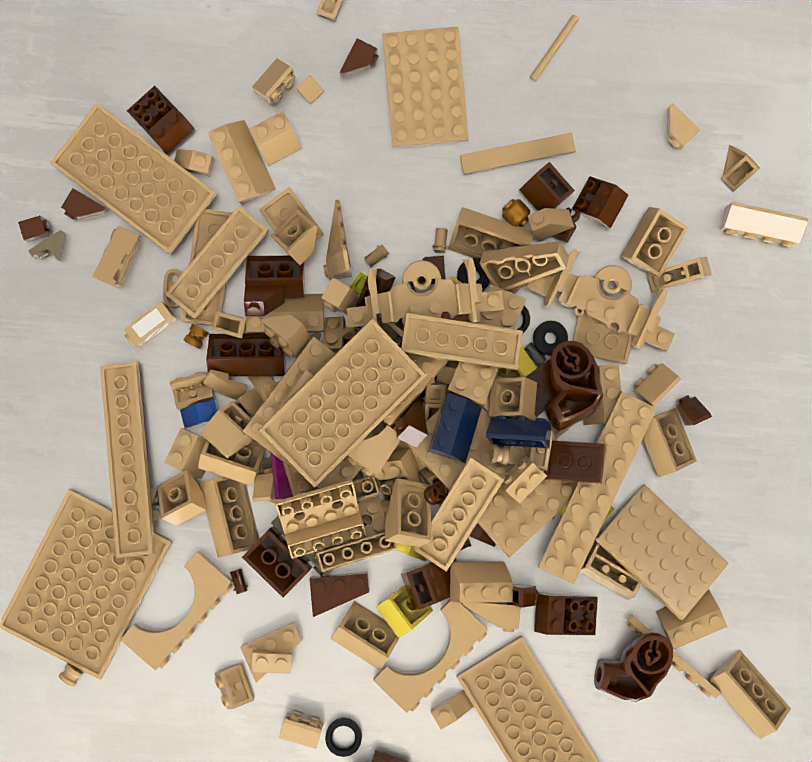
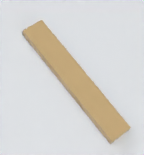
(517, 153)

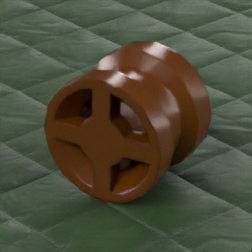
(440, 493)

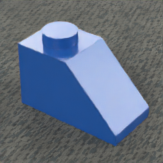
(199, 413)

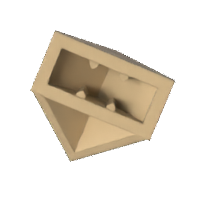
(738, 168)

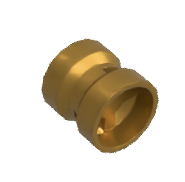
(199, 333)

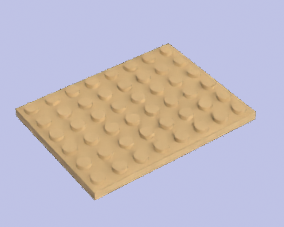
(504, 519)
(77, 591)

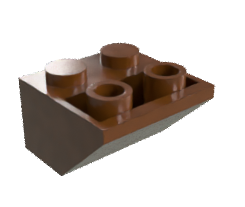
(546, 188)
(600, 201)

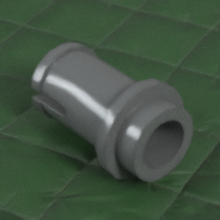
(537, 357)

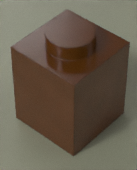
(34, 228)

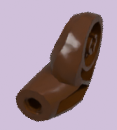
(577, 385)
(638, 671)

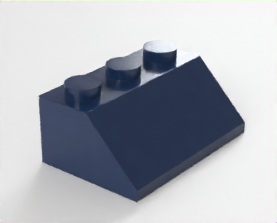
(455, 428)
(519, 432)

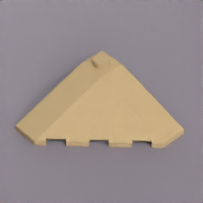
(337, 256)

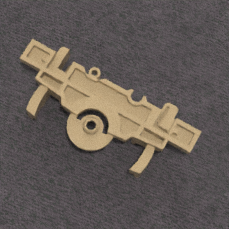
(444, 297)
(623, 310)

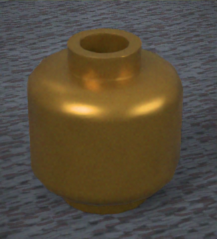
(516, 212)

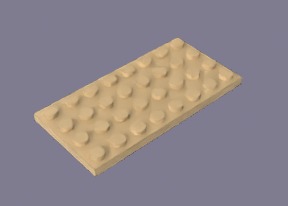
(133, 178)
(342, 403)
(523, 708)

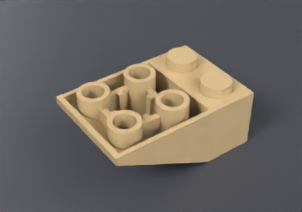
(399, 465)

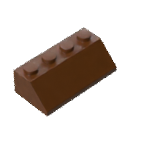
(245, 356)

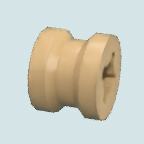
(499, 454)
(70, 675)

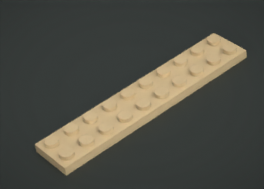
(127, 460)
(591, 500)

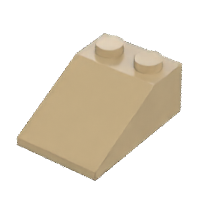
(408, 514)

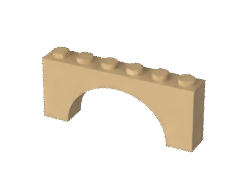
(370, 452)
(157, 645)
(409, 688)

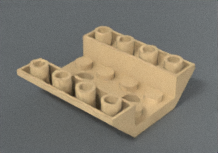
(321, 522)
(367, 547)

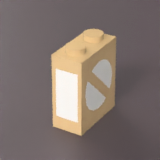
(150, 324)

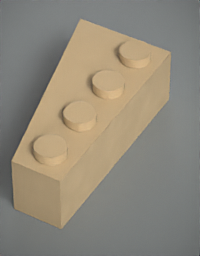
(523, 264)

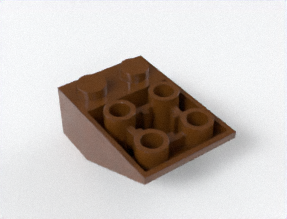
(160, 119)
(427, 585)
(565, 614)

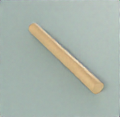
(554, 47)

